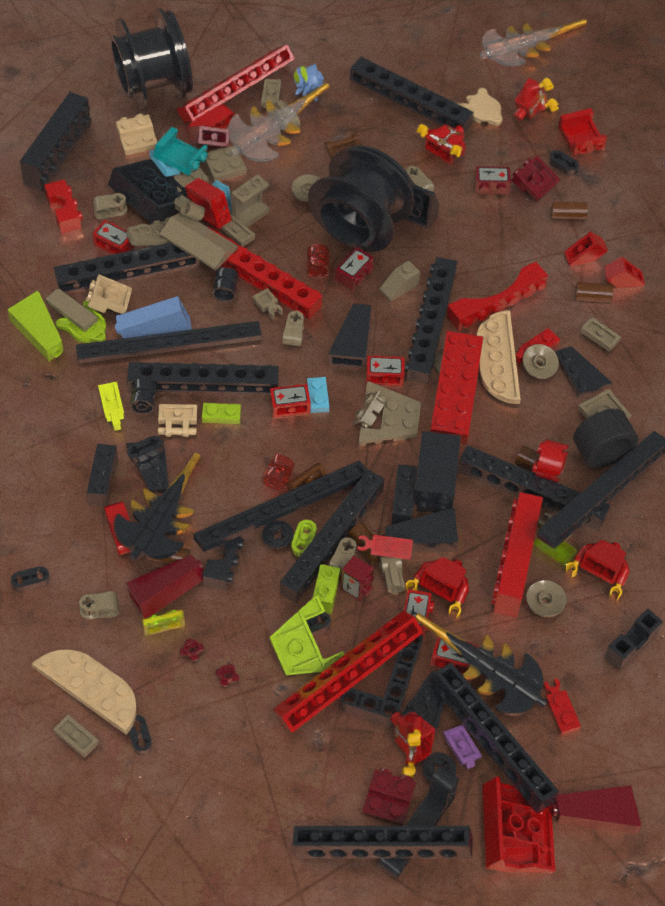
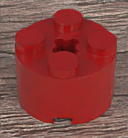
(551, 460)

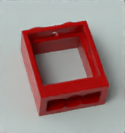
(212, 200)

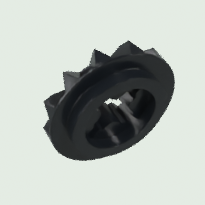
(274, 528)
(438, 760)

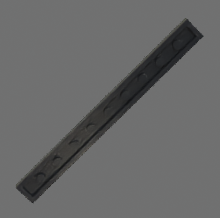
(168, 342)
(279, 506)

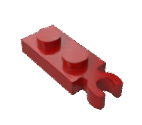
(388, 546)
(561, 708)

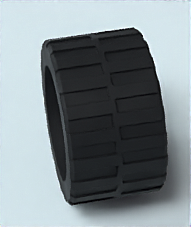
(605, 438)

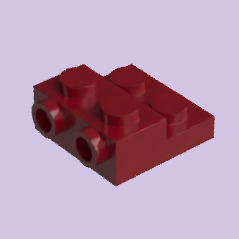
(535, 178)
(389, 797)

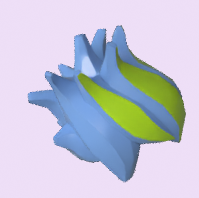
(307, 79)

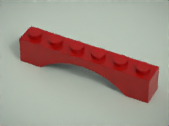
(468, 311)

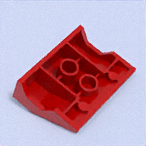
(514, 833)

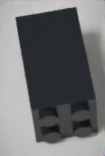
(436, 472)

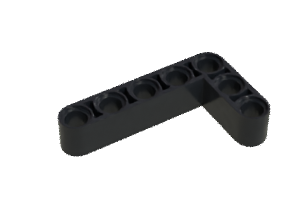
(395, 685)
(439, 798)

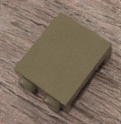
(247, 201)

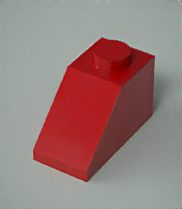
(586, 250)
(624, 274)

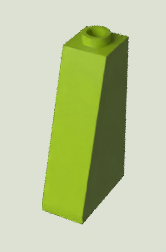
(35, 323)

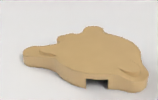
(484, 107)

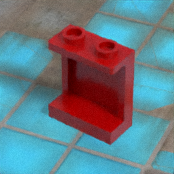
(581, 132)

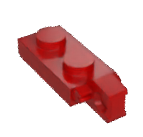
(546, 338)

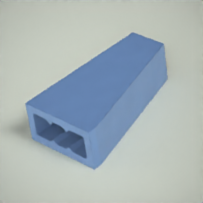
(154, 319)

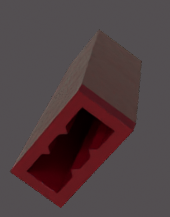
(164, 585)
(599, 809)

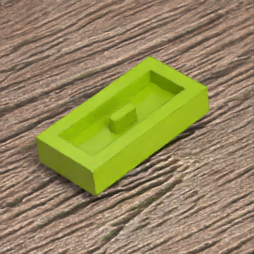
(221, 413)

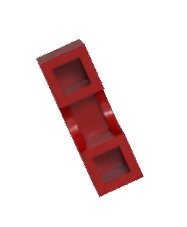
(60, 195)

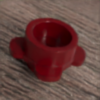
(191, 643)
(227, 669)

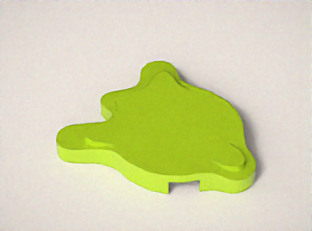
(94, 334)

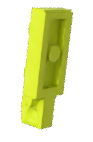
(112, 404)

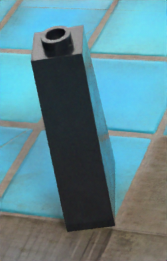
(352, 340)
(429, 533)

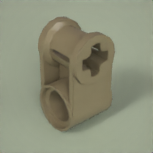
(419, 178)
(107, 206)
(294, 329)
(342, 556)
(102, 605)

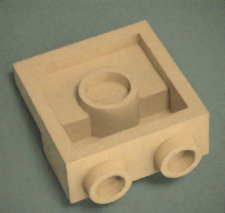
(136, 134)
(109, 294)

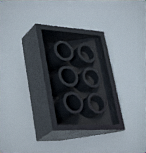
(147, 189)
(425, 208)

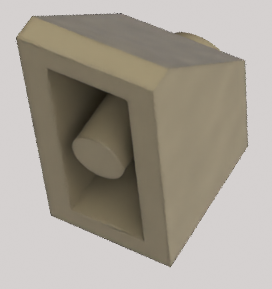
(400, 281)

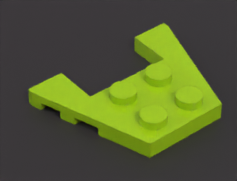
(296, 644)

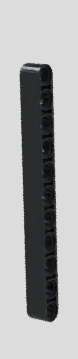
(602, 490)

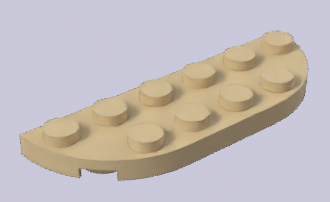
(498, 358)
(91, 685)

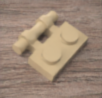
(177, 414)

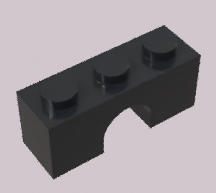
(100, 479)
(404, 493)
(220, 573)
(639, 635)

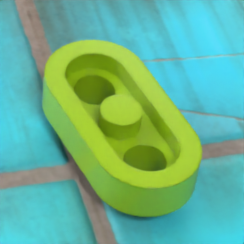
(302, 539)

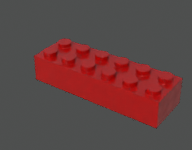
(457, 385)
(516, 554)

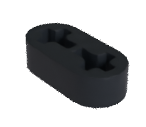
(564, 163)
(145, 449)
(30, 579)
(317, 628)
(134, 736)

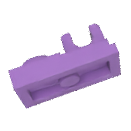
(462, 746)

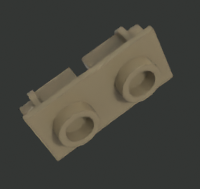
(372, 403)

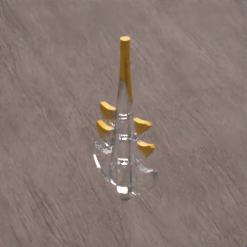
(505, 50)
(252, 139)

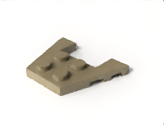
(399, 417)

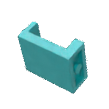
(178, 153)

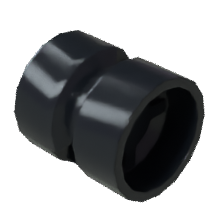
(225, 284)
(143, 396)

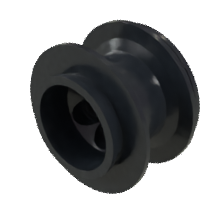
(152, 58)
(362, 198)

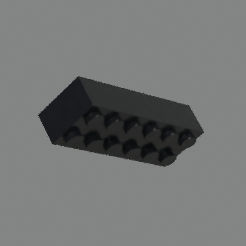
(55, 141)

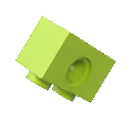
(327, 586)

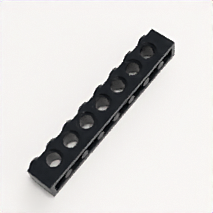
(410, 95)
(123, 266)
(431, 320)
(206, 377)
(515, 479)
(327, 540)
(494, 738)
(383, 842)

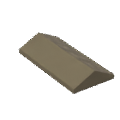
(198, 240)

